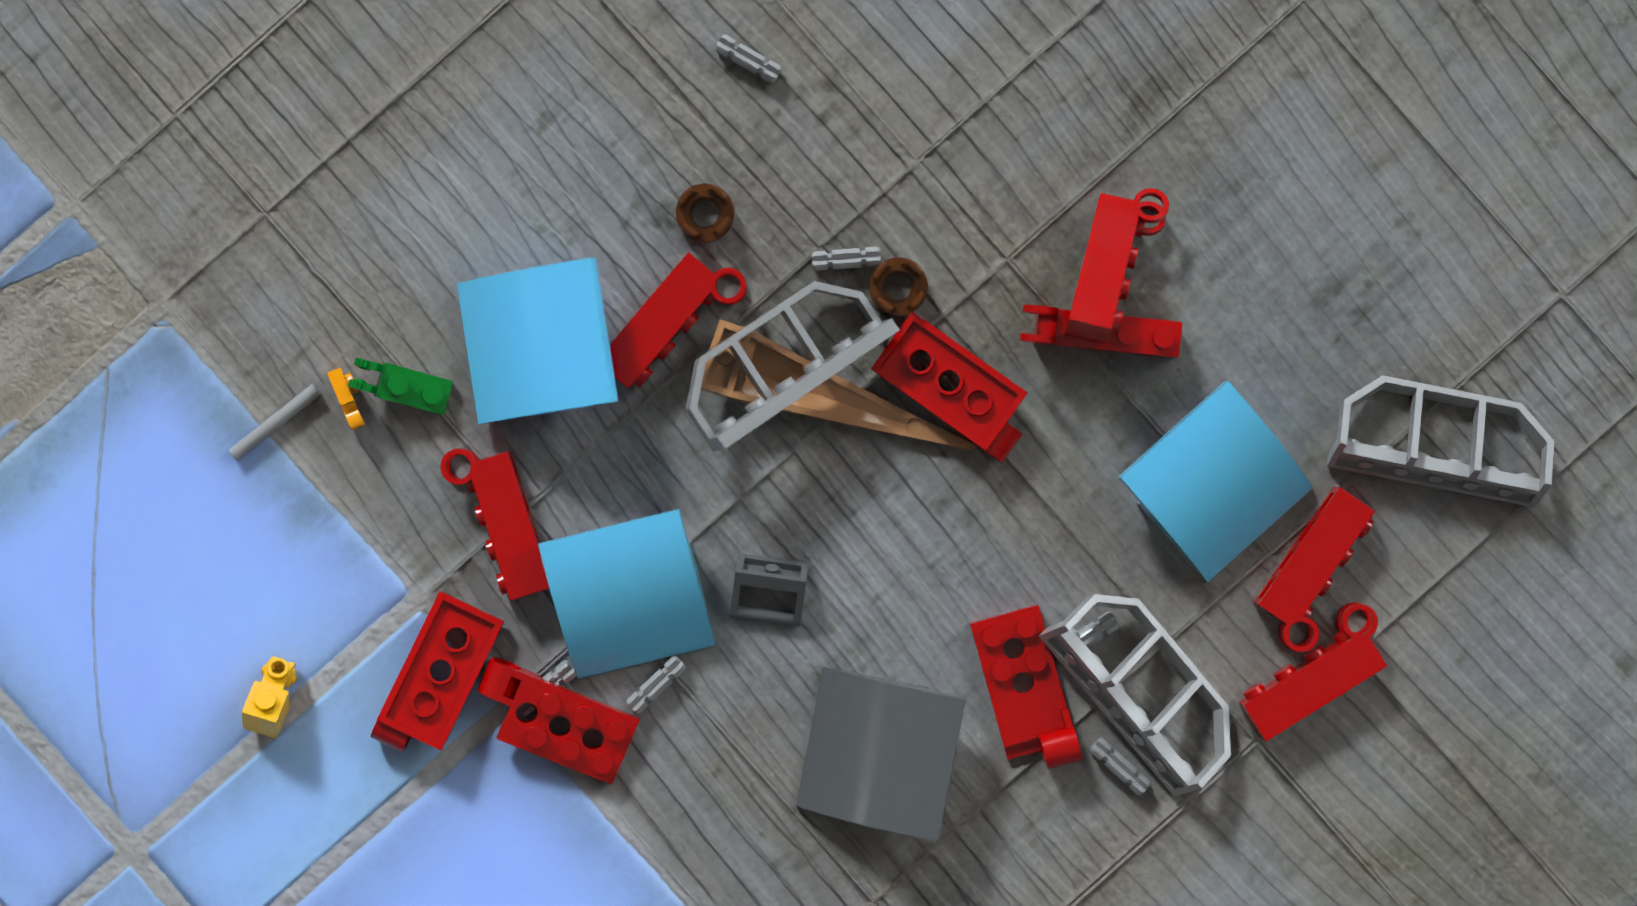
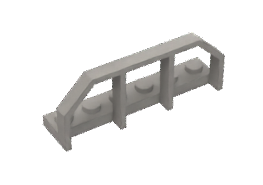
(788, 390)
(1438, 473)
(1123, 712)

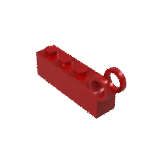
(1106, 261)
(664, 316)
(1134, 337)
(507, 519)
(1311, 562)
(1316, 680)

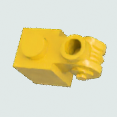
(268, 699)

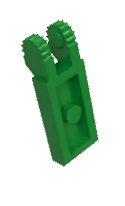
(405, 386)

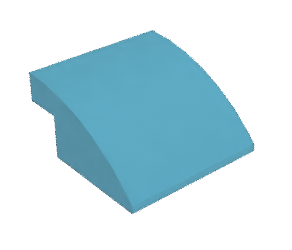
(537, 341)
(1216, 481)
(627, 593)

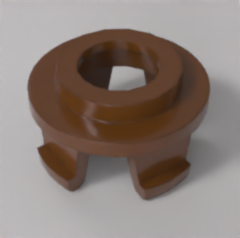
(693, 196)
(901, 266)

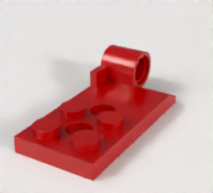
(979, 403)
(430, 707)
(1031, 718)

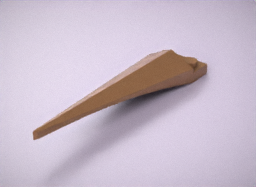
(831, 401)

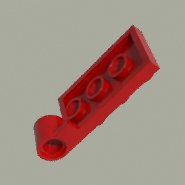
(515, 685)

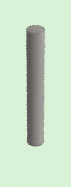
(274, 422)

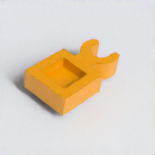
(345, 397)

